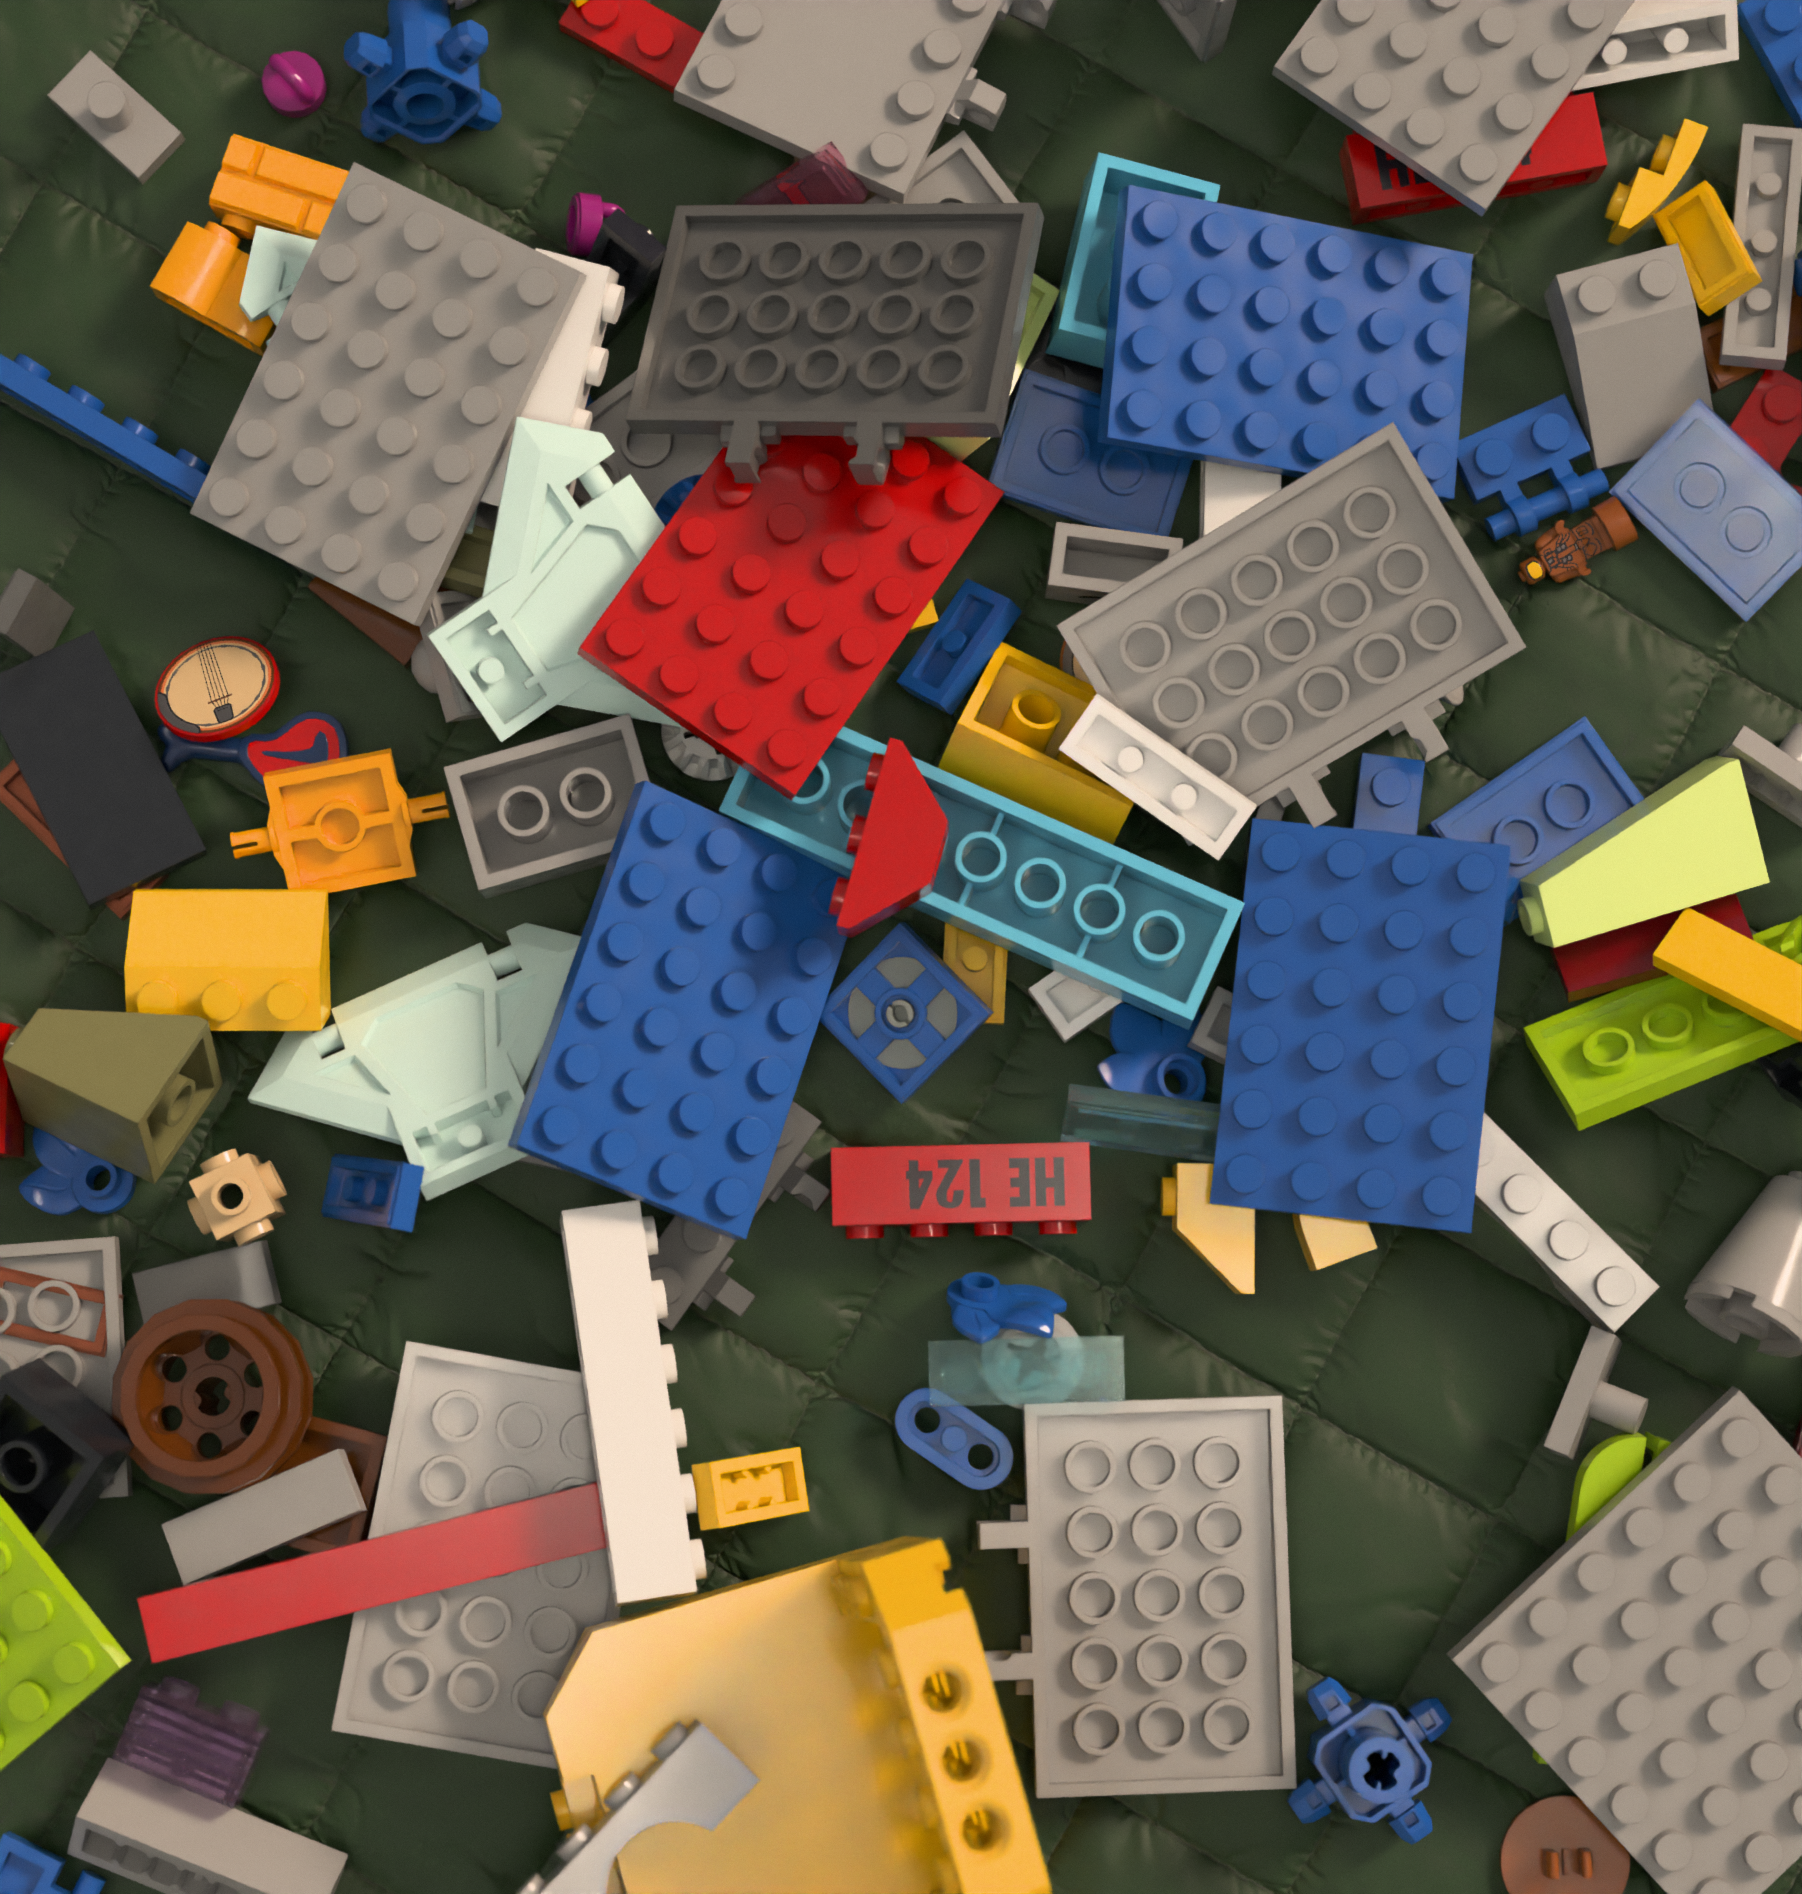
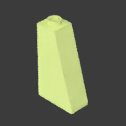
(1654, 859)

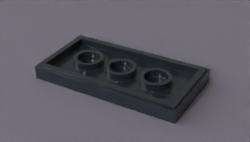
(94, 771)

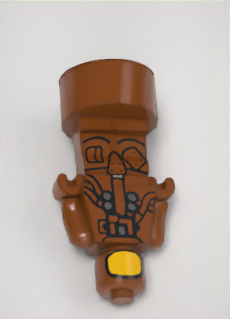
(1564, 550)

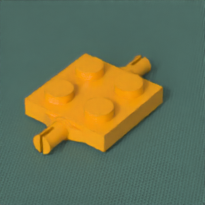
(340, 823)

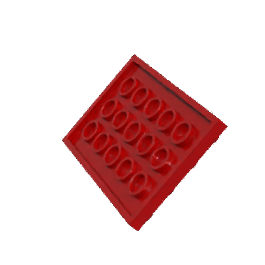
(787, 595)

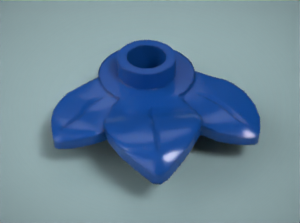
(1148, 1052)
(68, 1176)
(985, 1306)

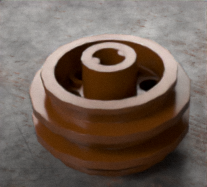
(144, 1393)

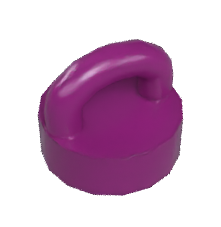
(294, 84)
(584, 221)

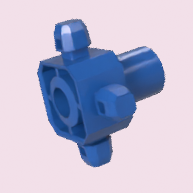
(422, 74)
(1340, 1756)

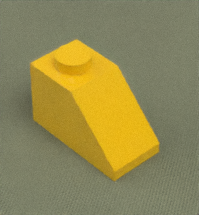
(1214, 1232)

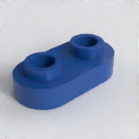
(952, 1440)

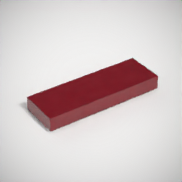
(1626, 954)

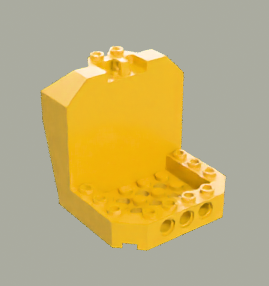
(848, 1701)

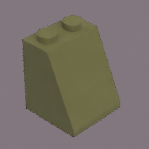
(115, 1082)

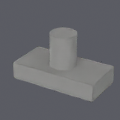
(116, 117)
(1771, 771)
(1591, 1398)

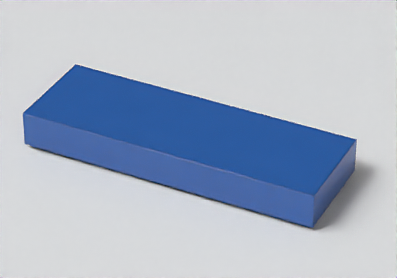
(372, 1191)

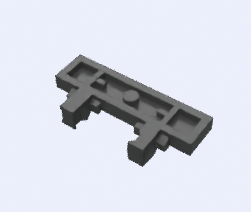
(695, 1258)

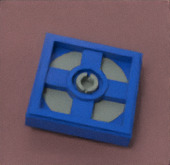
(903, 1012)

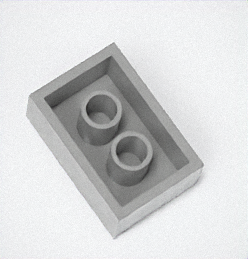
(546, 804)

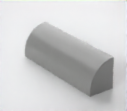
(193, 1843)

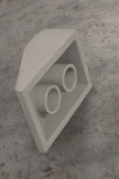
(1629, 350)

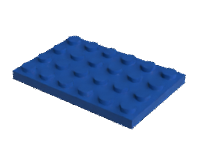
(1279, 338)
(685, 1014)
(1361, 1025)

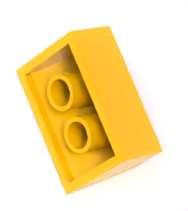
(1013, 740)
(231, 957)

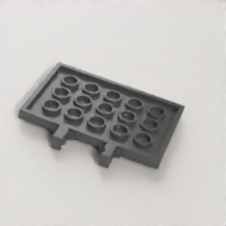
(836, 326)

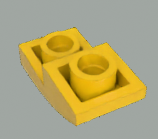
(1635, 203)

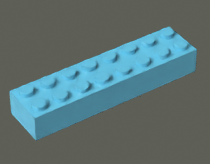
(1020, 881)

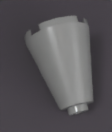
(1757, 1274)

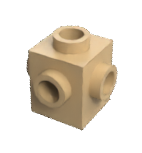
(260, 1201)

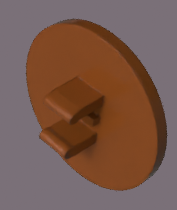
(1561, 1850)

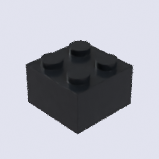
(54, 1451)

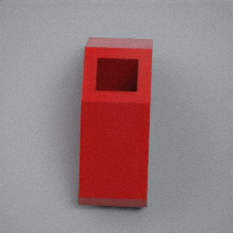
(894, 845)

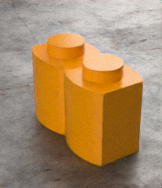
(206, 281)

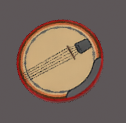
(217, 689)

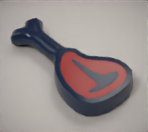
(301, 741)

